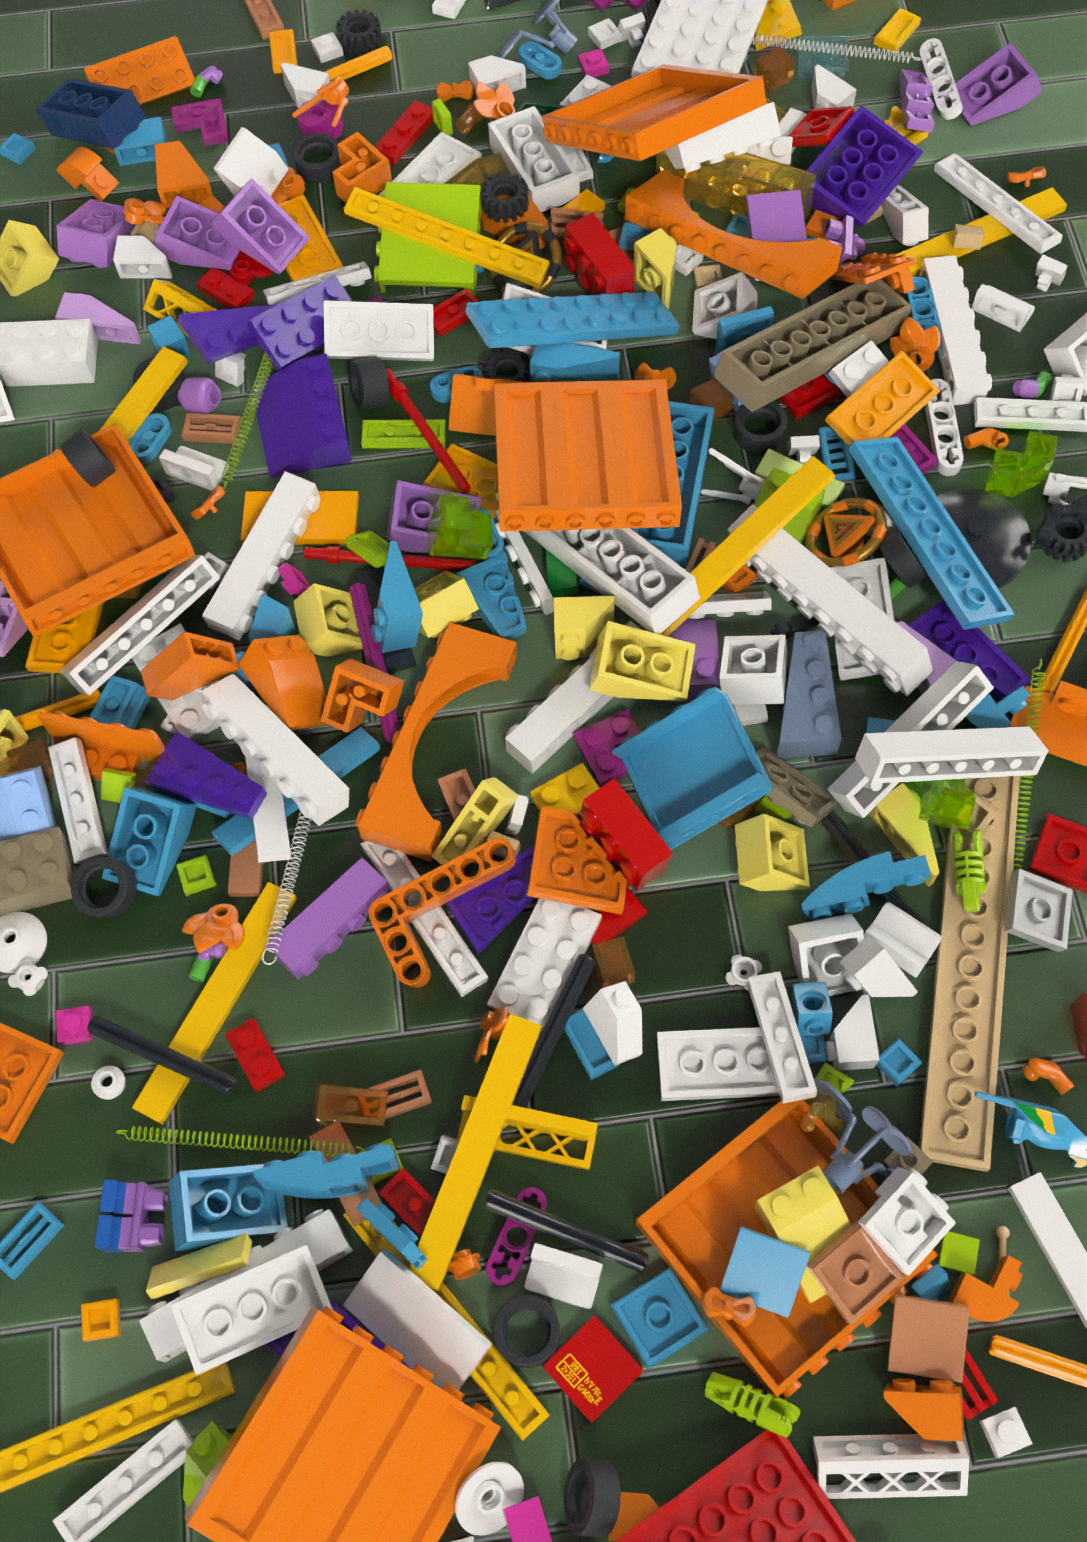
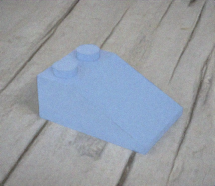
(24, 804)

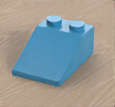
(573, 363)
(398, 608)
(149, 836)
(222, 1205)

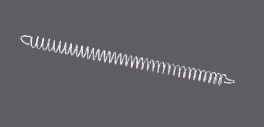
(837, 51)
(290, 863)

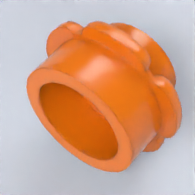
(464, 1264)

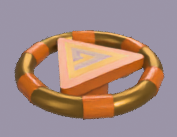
(846, 531)

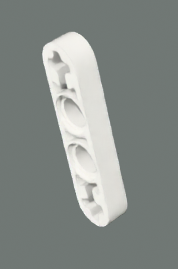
(941, 78)
(948, 427)

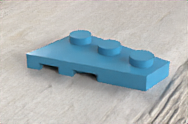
(496, 596)

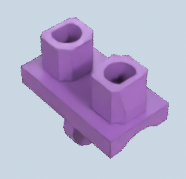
(843, 236)

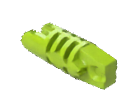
(969, 870)
(752, 1403)

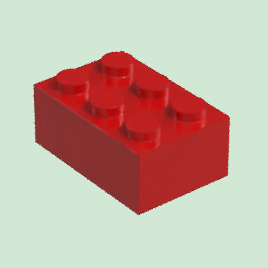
(597, 258)
(624, 835)

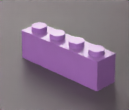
(329, 919)

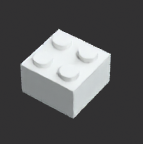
(754, 669)

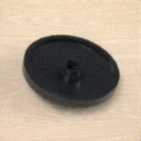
(992, 530)

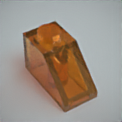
(349, 1104)

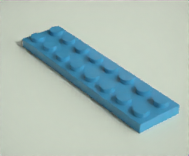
(571, 319)
(931, 533)

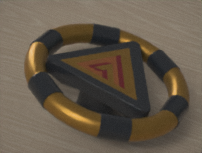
(531, 245)

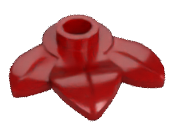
(247, 268)

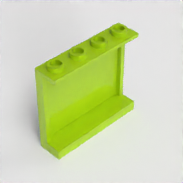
(416, 264)

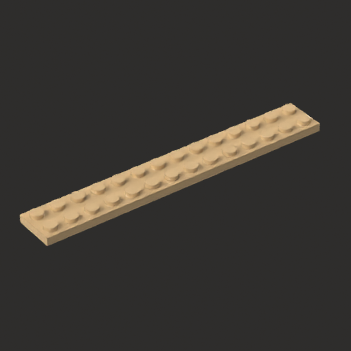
(970, 995)

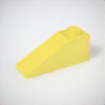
(479, 817)
(899, 821)

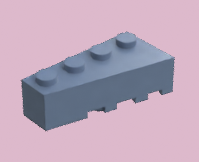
(810, 708)

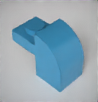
(991, 714)

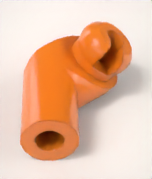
(987, 437)
(1048, 1070)

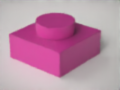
(593, 63)
(293, 580)
(73, 1025)

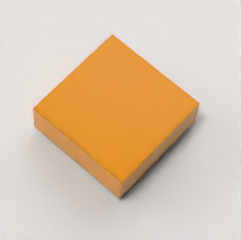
(101, 1320)

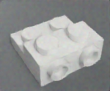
(906, 1219)

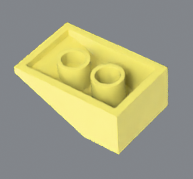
(641, 664)
(806, 1216)

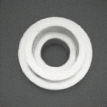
(114, 1089)

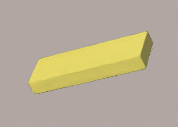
(199, 1266)

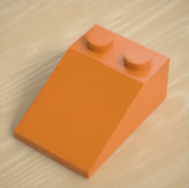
(286, 679)

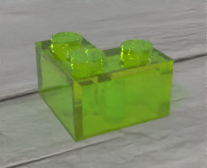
(457, 530)

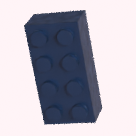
(91, 113)

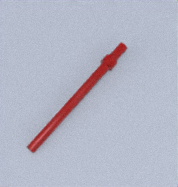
(400, 394)
(334, 555)

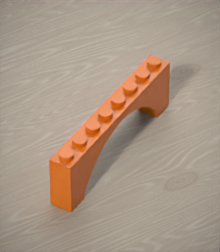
(785, 265)
(394, 810)

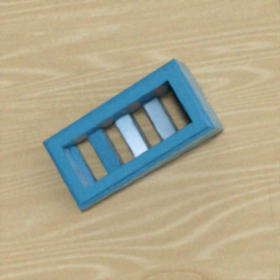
(828, 433)

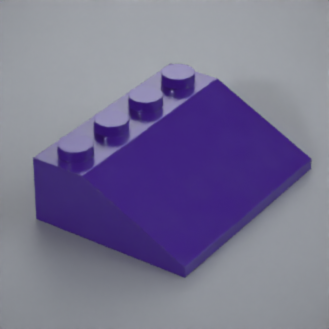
(861, 167)
(301, 418)

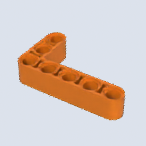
(431, 900)

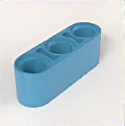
(923, 304)

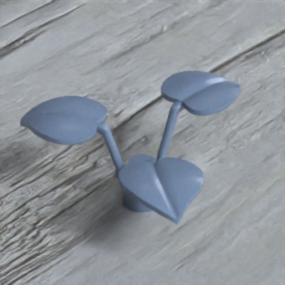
(559, 34)
(846, 1167)

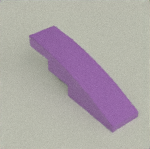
(916, 100)

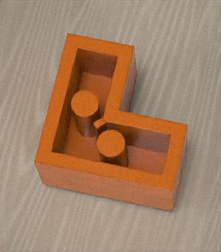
(360, 167)
(357, 689)

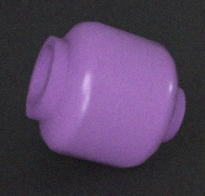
(199, 395)

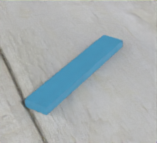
(340, 759)

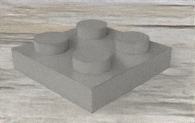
(1038, 910)

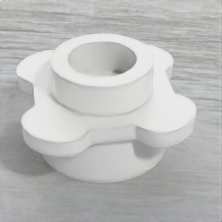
(741, 963)
(32, 985)

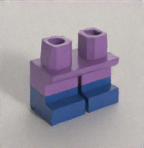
(127, 1216)

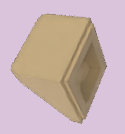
(968, 237)
(982, 814)

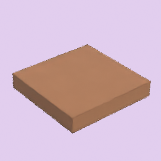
(854, 1273)
(928, 1338)

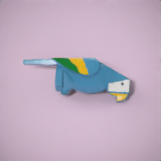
(1042, 1126)

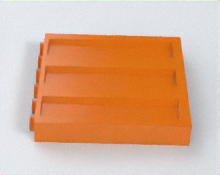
(654, 111)
(585, 456)
(82, 543)
(701, 1220)
(343, 1448)

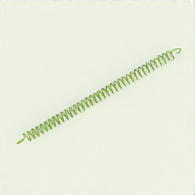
(229, 467)
(1027, 776)
(230, 1140)

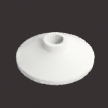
(28, 944)
(485, 1495)

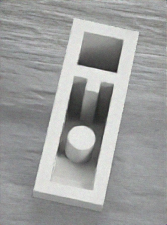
(906, 217)

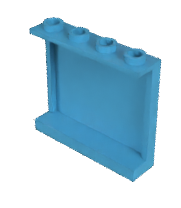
(694, 767)

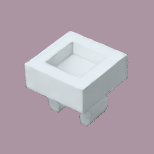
(632, 29)
(1049, 271)
(231, 369)
(1067, 388)
(803, 447)

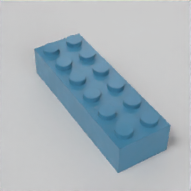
(691, 439)

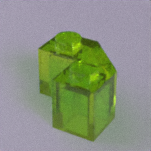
(1016, 472)
(945, 802)

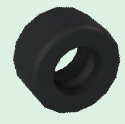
(368, 383)
(87, 458)

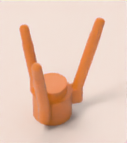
(334, 93)

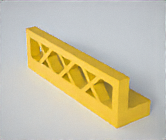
(176, 295)
(546, 1123)

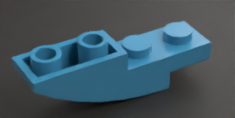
(850, 886)
(316, 1178)

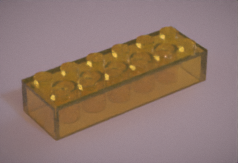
(730, 180)

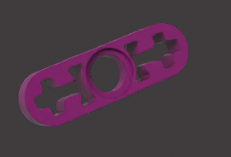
(498, 1257)

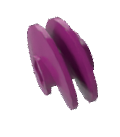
(319, 120)

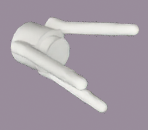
(1059, 484)
(749, 486)

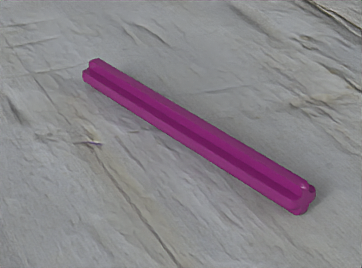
(372, 651)

